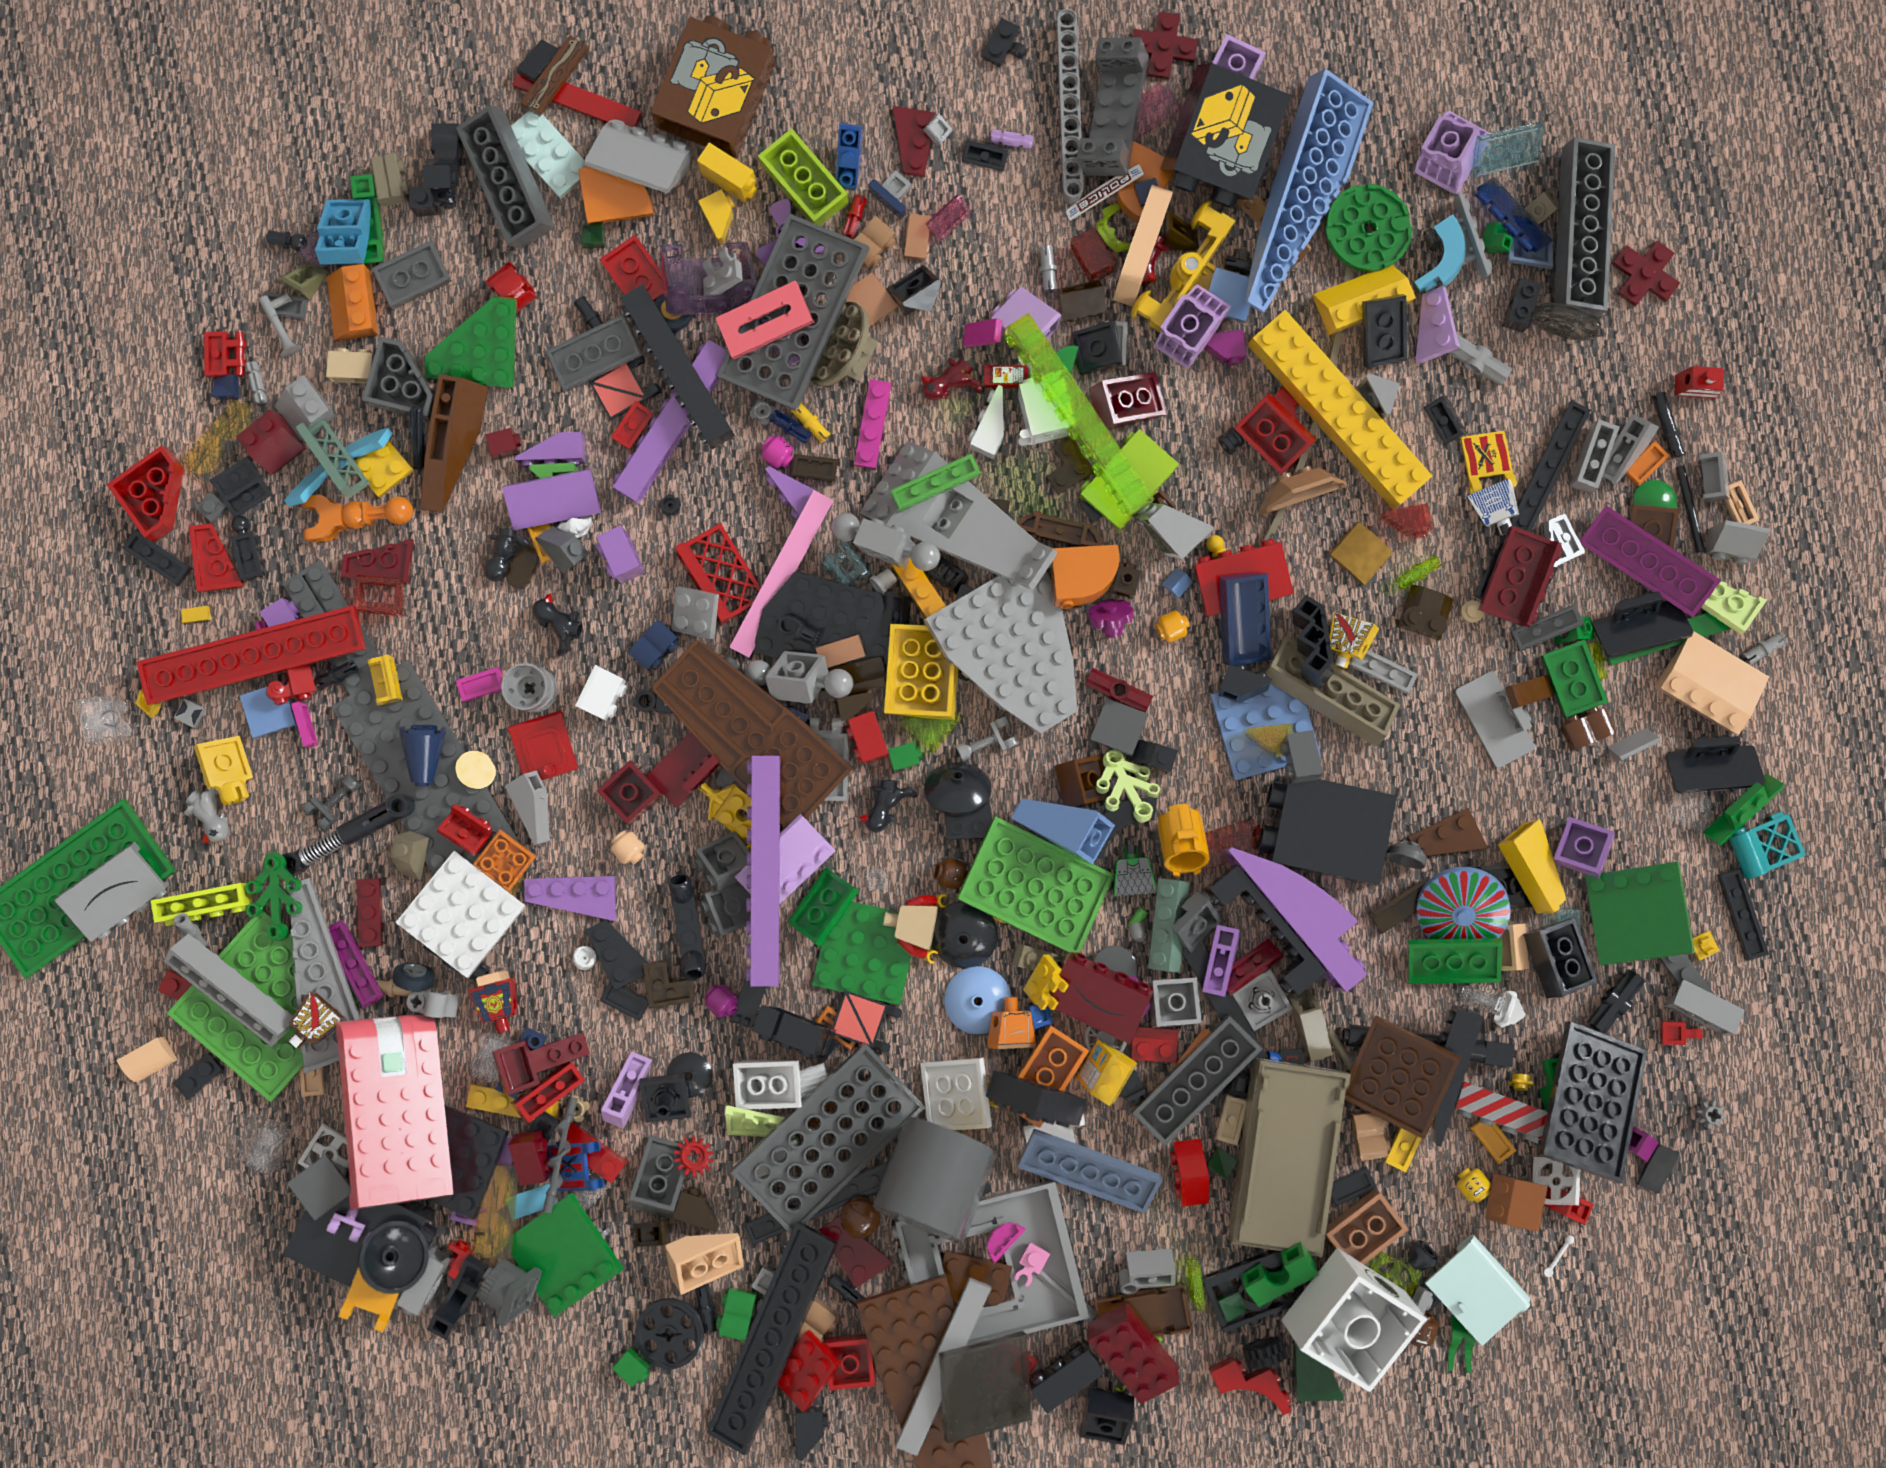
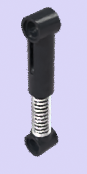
(351, 832)

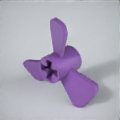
(779, 212)

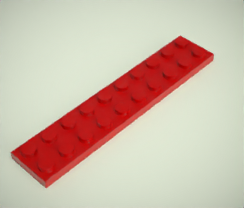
(251, 655)

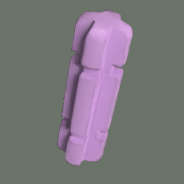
(1011, 138)

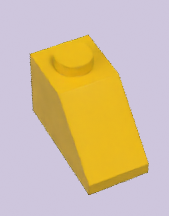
(719, 213)

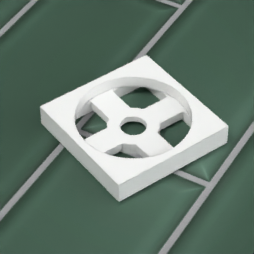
(320, 1149)
(1572, 1197)

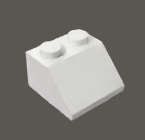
(601, 693)

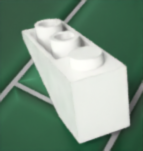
(990, 431)

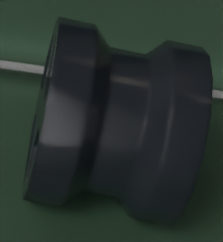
(1231, 440)

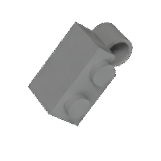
(1147, 1270)

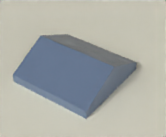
(1542, 258)

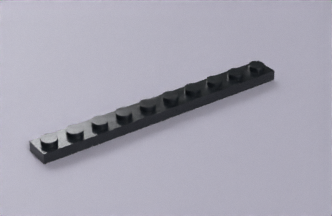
(1542, 479)

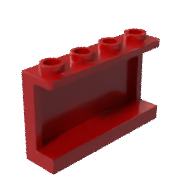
(1266, 558)

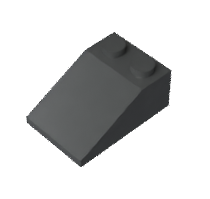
(658, 1179)

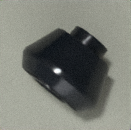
(1421, 1256)

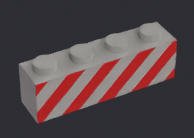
(1501, 1110)

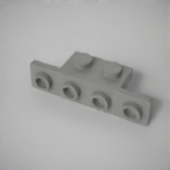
(1473, 244)

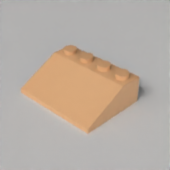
(1713, 683)

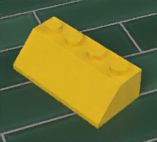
(1342, 304)

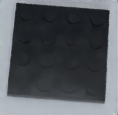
(473, 1159)

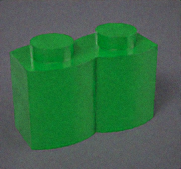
(737, 1313)

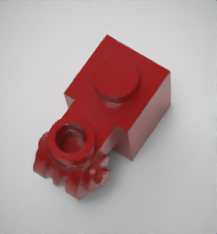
(299, 686)

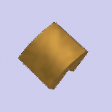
(1360, 553)

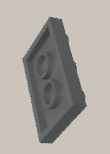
(412, 274)

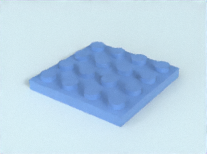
(1265, 709)

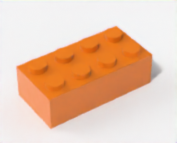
(1052, 1062)

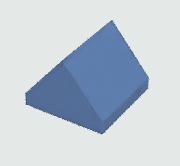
(1177, 583)

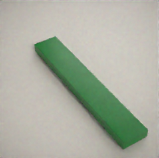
(1702, 624)

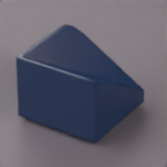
(226, 388)

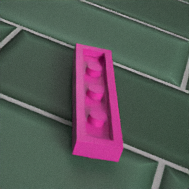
(872, 424)

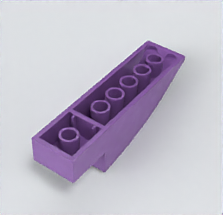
(1308, 912)

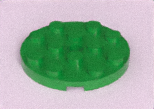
(1347, 234)

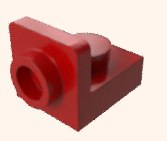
(463, 1250)

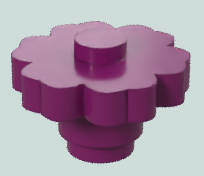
(1111, 616)

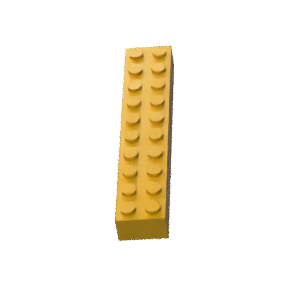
(1339, 410)

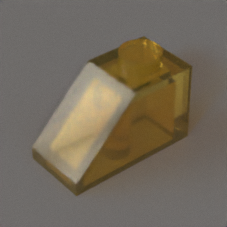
(1269, 737)

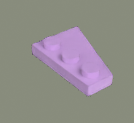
(1436, 326)

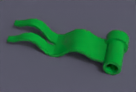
(1458, 1333)

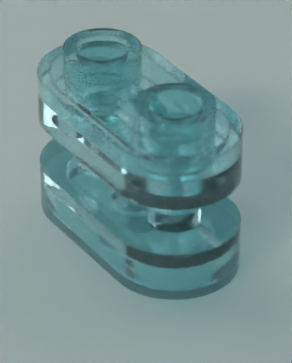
(832, 563)

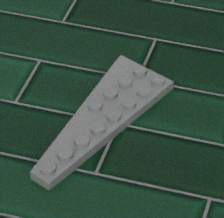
(319, 971)

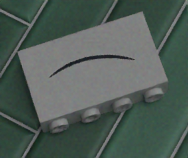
(112, 893)

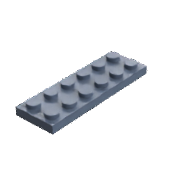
(1089, 1171)

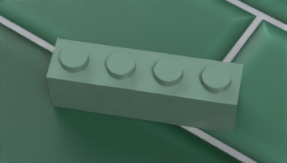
(1165, 945)

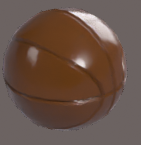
(859, 1217)

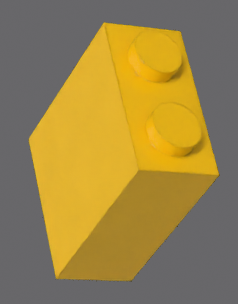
(727, 173)

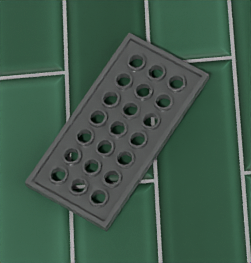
(827, 314)
(812, 1138)

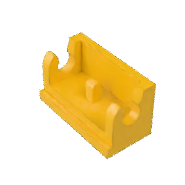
(385, 680)

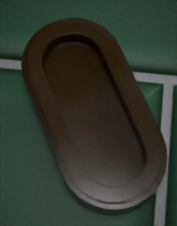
(523, 567)

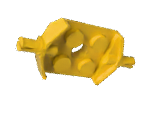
(725, 808)

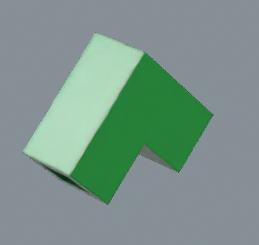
(1496, 239)

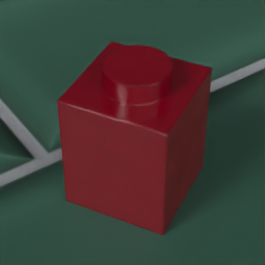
(503, 443)

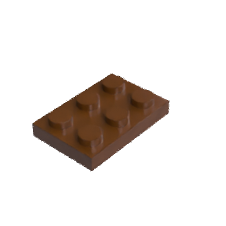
(961, 1266)

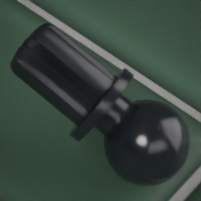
(285, 239)

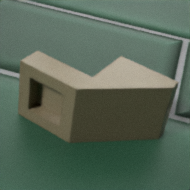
(1029, 957)

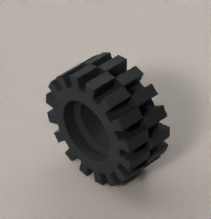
(1264, 1352)

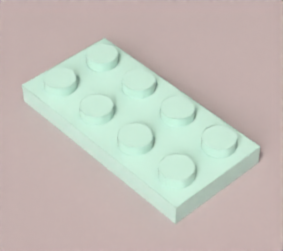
(548, 153)

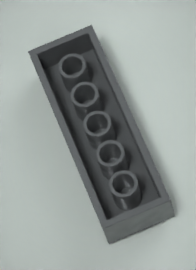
(505, 177)
(1196, 1079)

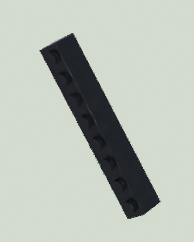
(677, 367)

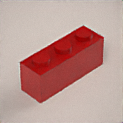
(548, 1092)

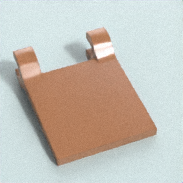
(873, 298)

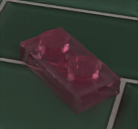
(948, 218)

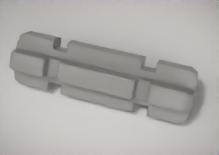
(255, 382)

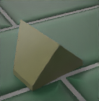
(304, 280)

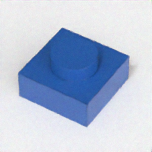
(1039, 1017)

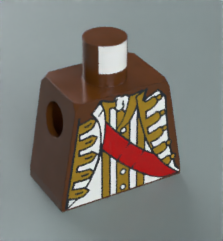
(314, 1020)

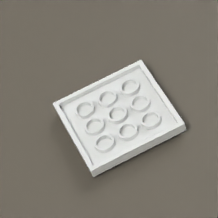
(461, 914)

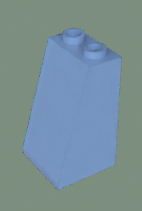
(1068, 827)

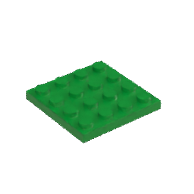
(863, 956)

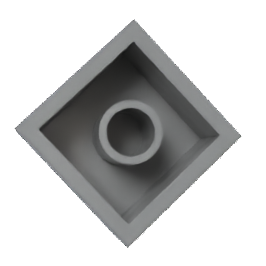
(1174, 1003)

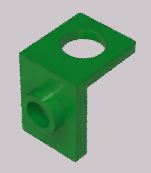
(1581, 633)

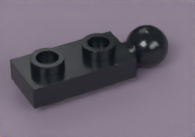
(246, 550)

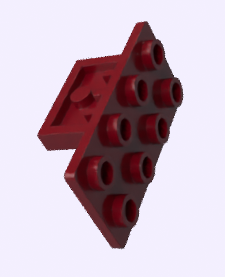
(683, 769)

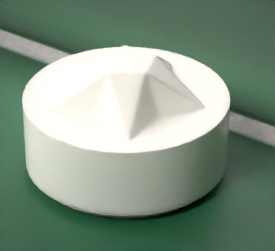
(584, 958)

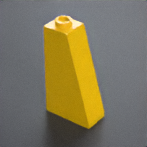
(1534, 866)

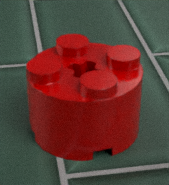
(512, 285)

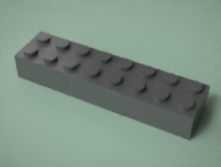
(1584, 225)

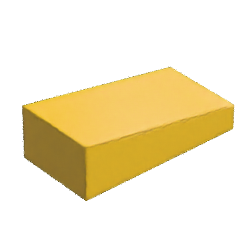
(195, 614)

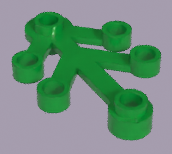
(274, 893)

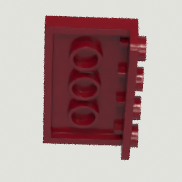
(1520, 577)

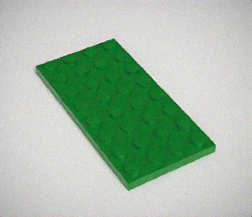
(31, 922)

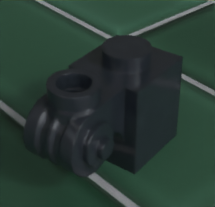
(427, 200)

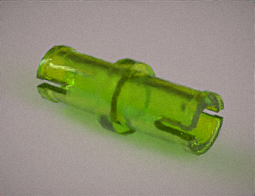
(1418, 572)

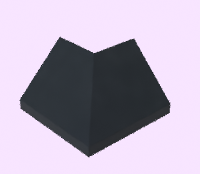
(916, 290)

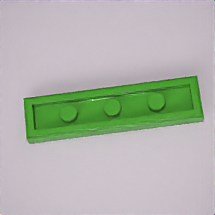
(935, 482)

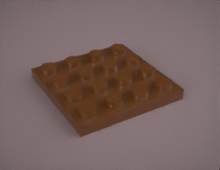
(1401, 1077)

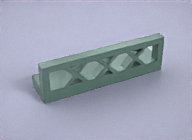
(325, 459)

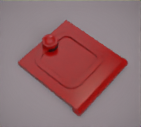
(543, 743)

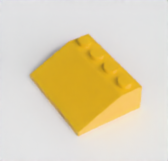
(919, 675)

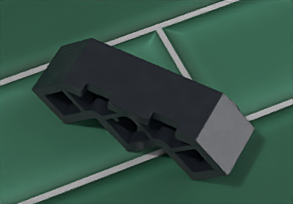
(1313, 642)

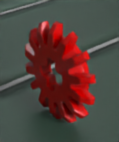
(699, 1149)

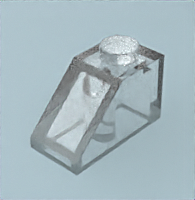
(1483, 999)

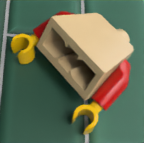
(916, 924)

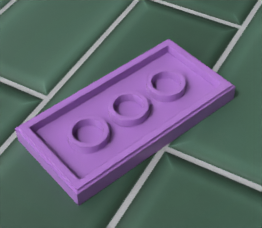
(551, 499)

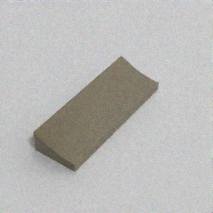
(1340, 699)

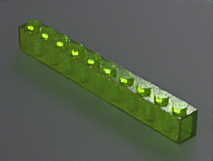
(1078, 415)

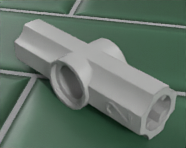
(1481, 361)

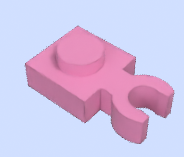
(1032, 1260)

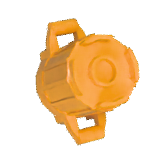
(1183, 840)

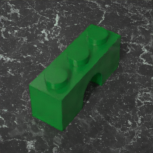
(1266, 1285)

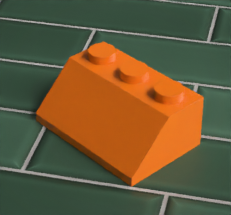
(352, 303)

